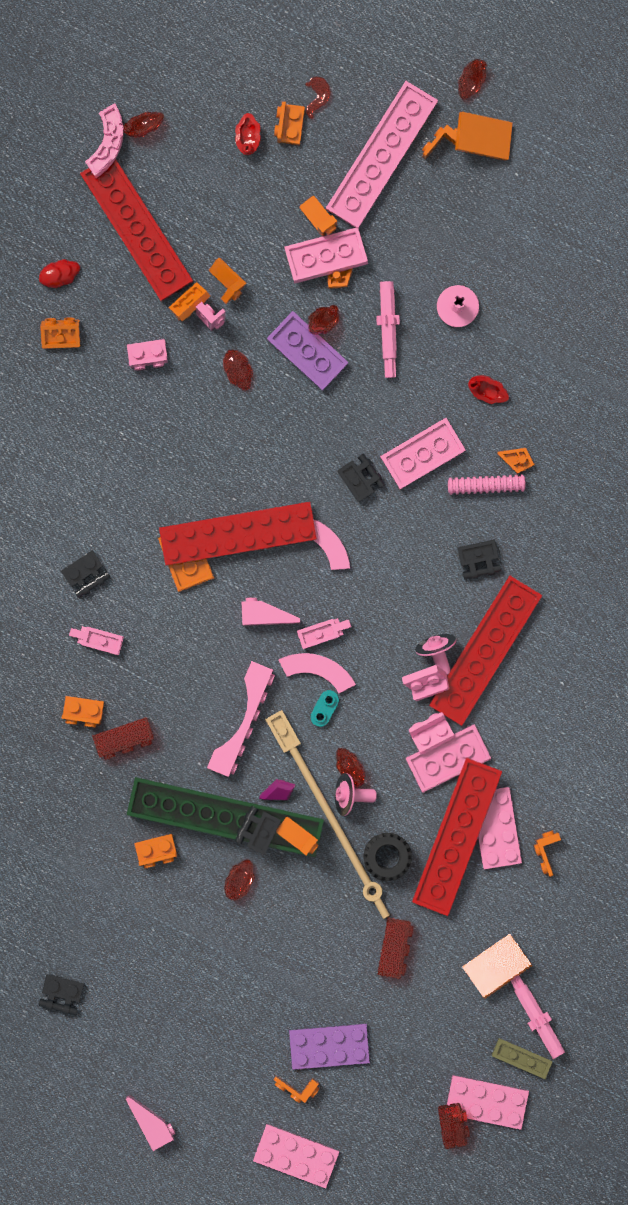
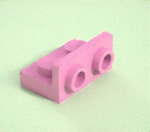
(206, 314)
(147, 354)
(426, 682)
(431, 733)

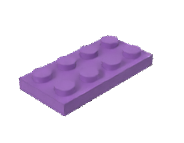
(307, 351)
(329, 1046)

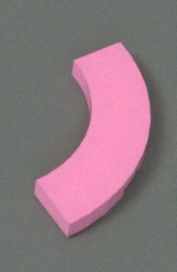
(111, 144)
(332, 547)
(320, 666)

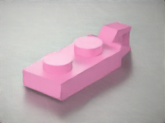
(322, 632)
(98, 639)

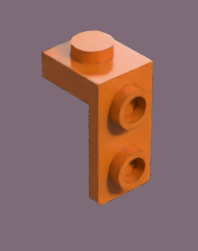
(447, 132)
(318, 216)
(229, 279)
(297, 836)
(548, 838)
(310, 1090)

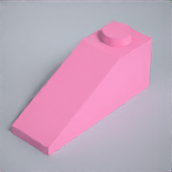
(261, 613)
(153, 1126)

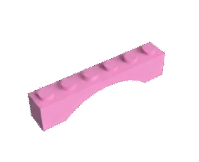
(256, 682)

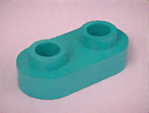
(324, 708)

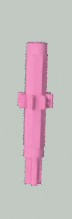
(388, 321)
(538, 1020)

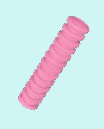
(486, 484)

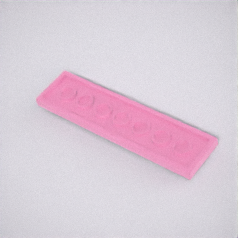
(381, 154)

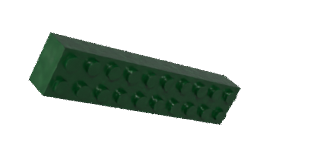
(209, 812)

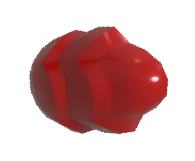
(247, 134)
(59, 273)
(488, 389)

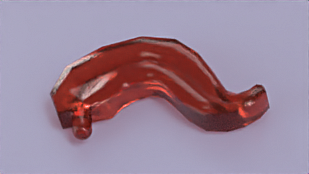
(323, 92)

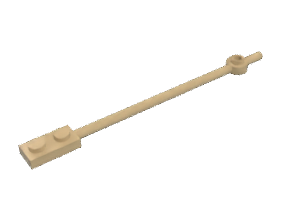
(288, 741)

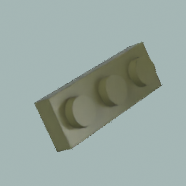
(521, 1058)

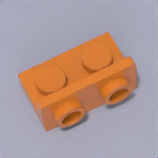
(290, 124)
(187, 303)
(60, 333)
(83, 710)
(156, 850)

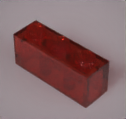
(123, 738)
(395, 948)

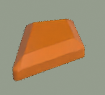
(339, 279)
(517, 459)

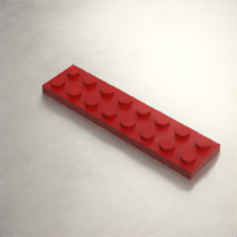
(138, 230)
(237, 533)
(486, 649)
(457, 836)

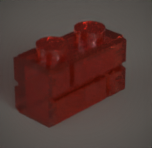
(452, 1125)

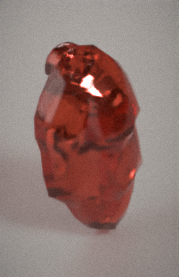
(472, 78)
(142, 124)
(323, 320)
(238, 369)
(349, 763)
(239, 880)

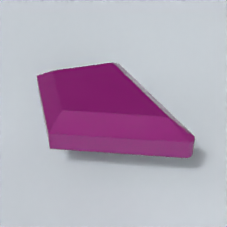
(278, 791)

